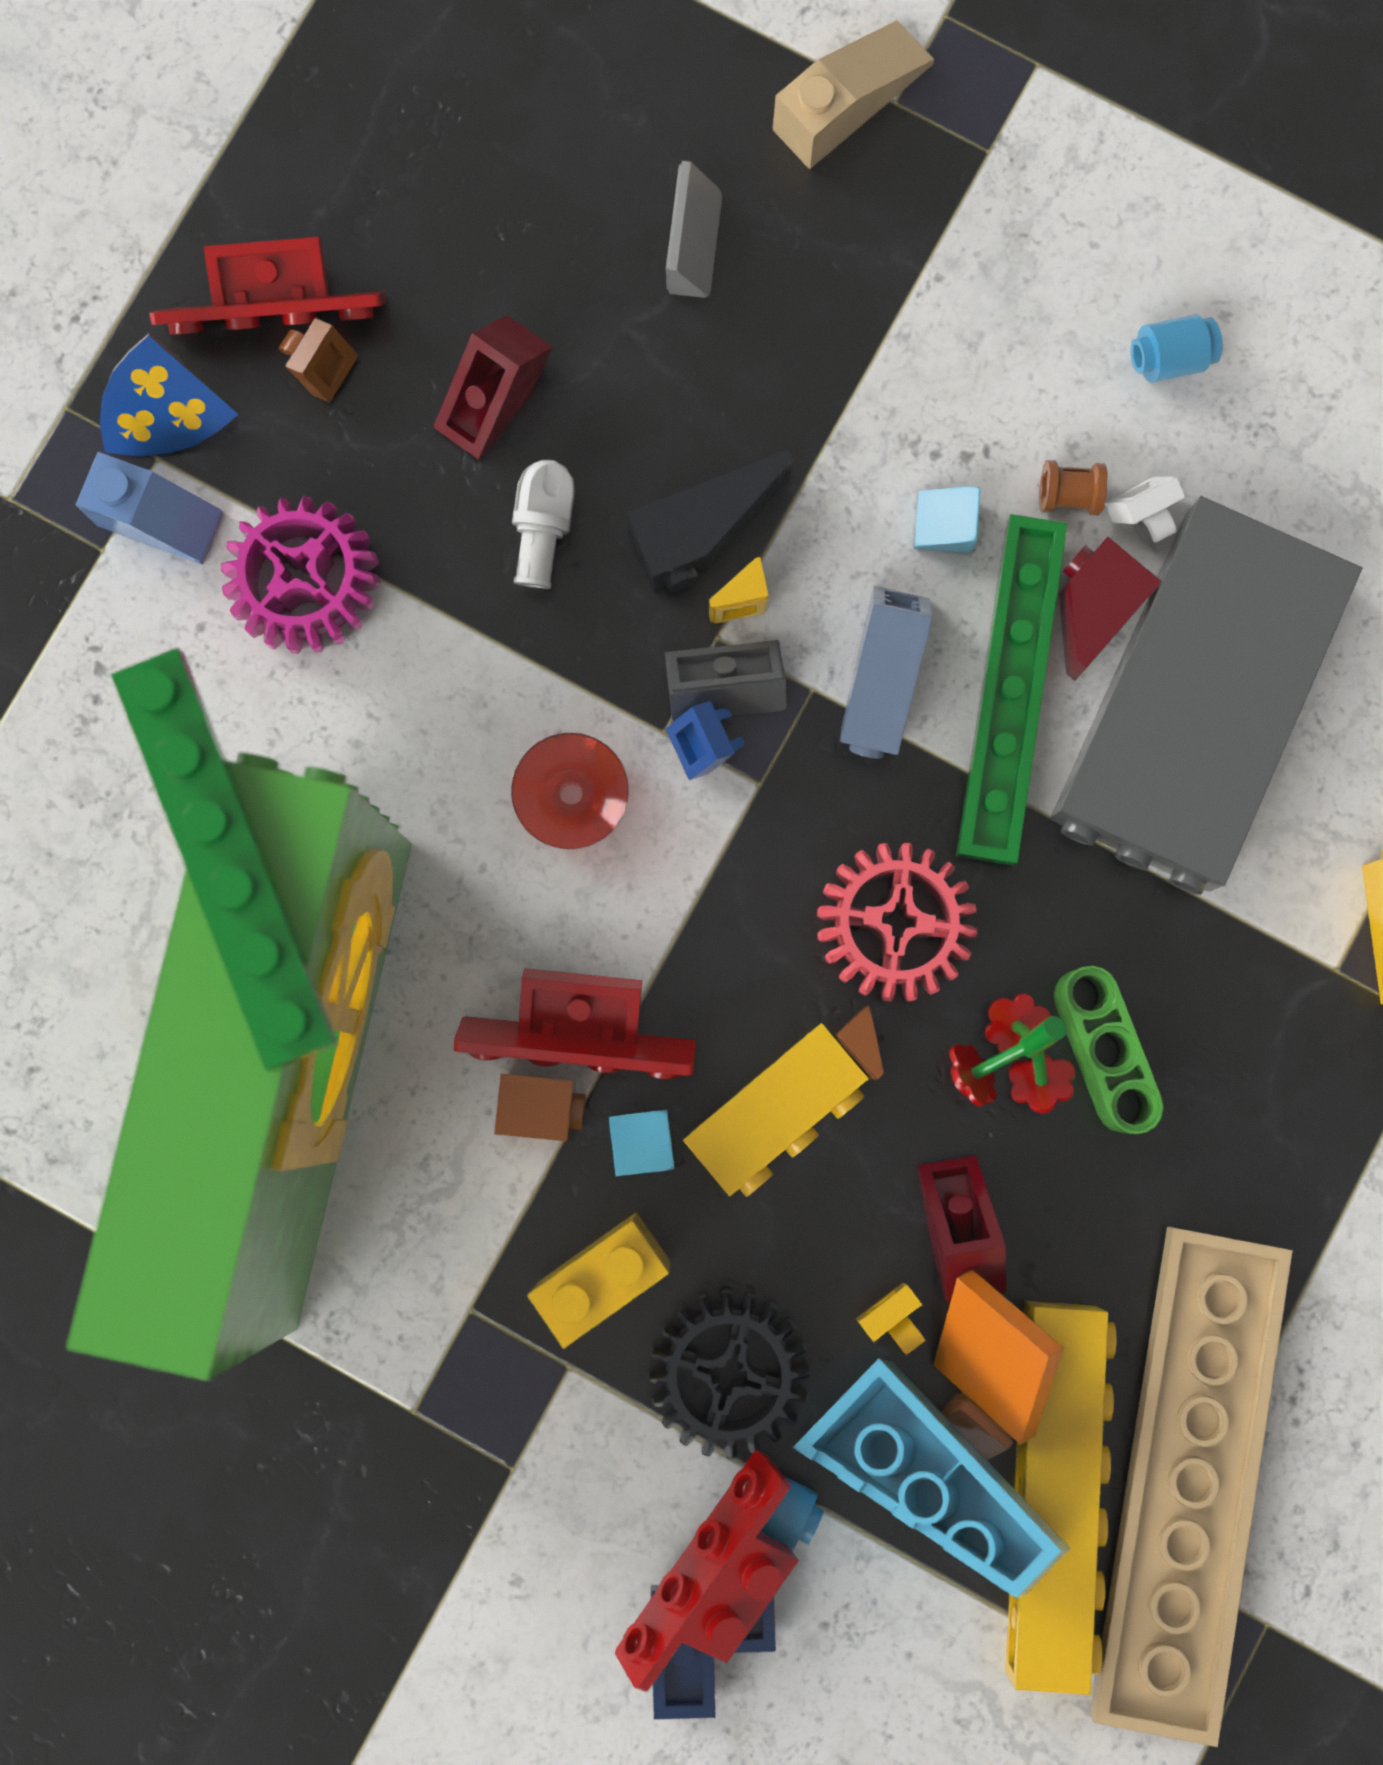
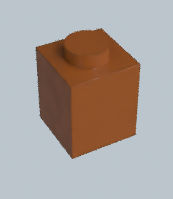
(538, 1107)

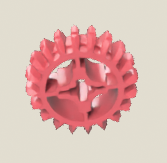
(922, 924)

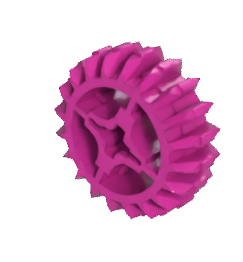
(288, 593)

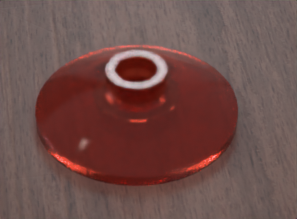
(562, 762)

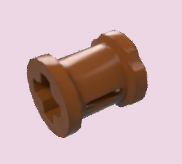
(1073, 487)

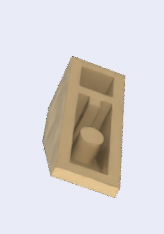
(846, 90)

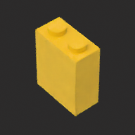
(600, 1280)

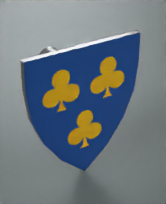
(158, 404)

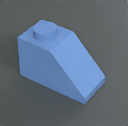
(148, 508)

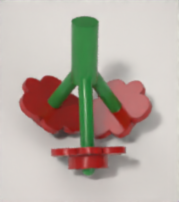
(1018, 1031)

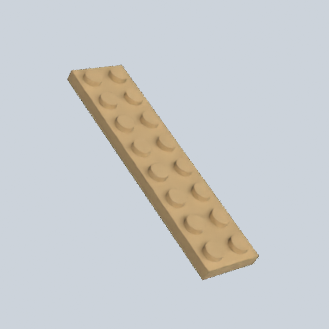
(1191, 1487)

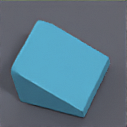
(947, 519)
(641, 1143)

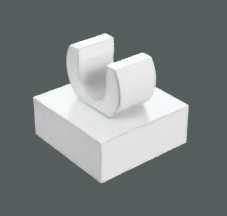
(1146, 507)

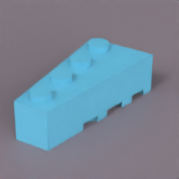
(919, 1467)

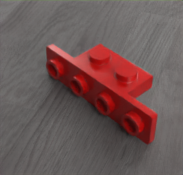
(264, 281)
(579, 1023)
(718, 1580)

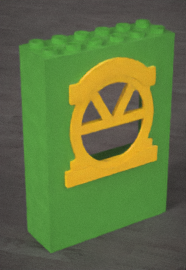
(216, 1158)

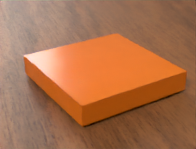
(997, 1356)

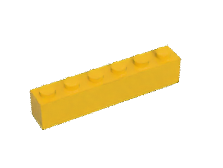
(1060, 1477)

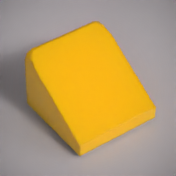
(742, 596)

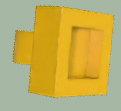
(892, 1316)

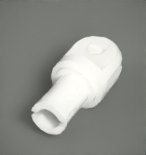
(542, 516)

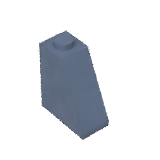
(886, 672)

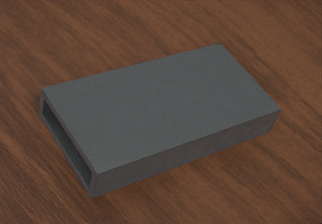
(1205, 697)

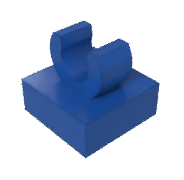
(702, 739)

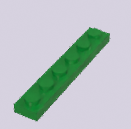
(1012, 690)
(224, 859)

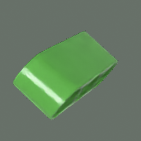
(1131, 1068)

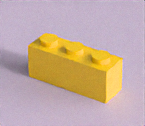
(777, 1112)

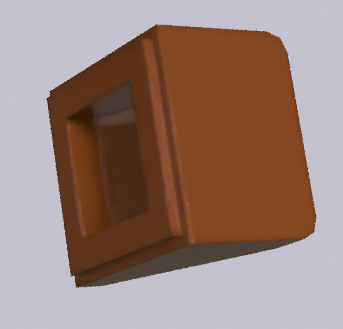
(861, 1043)
(977, 1426)

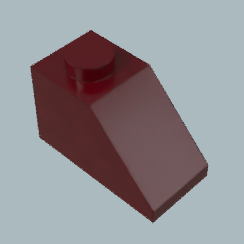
(491, 384)
(1099, 600)
(962, 1223)

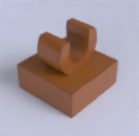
(319, 358)

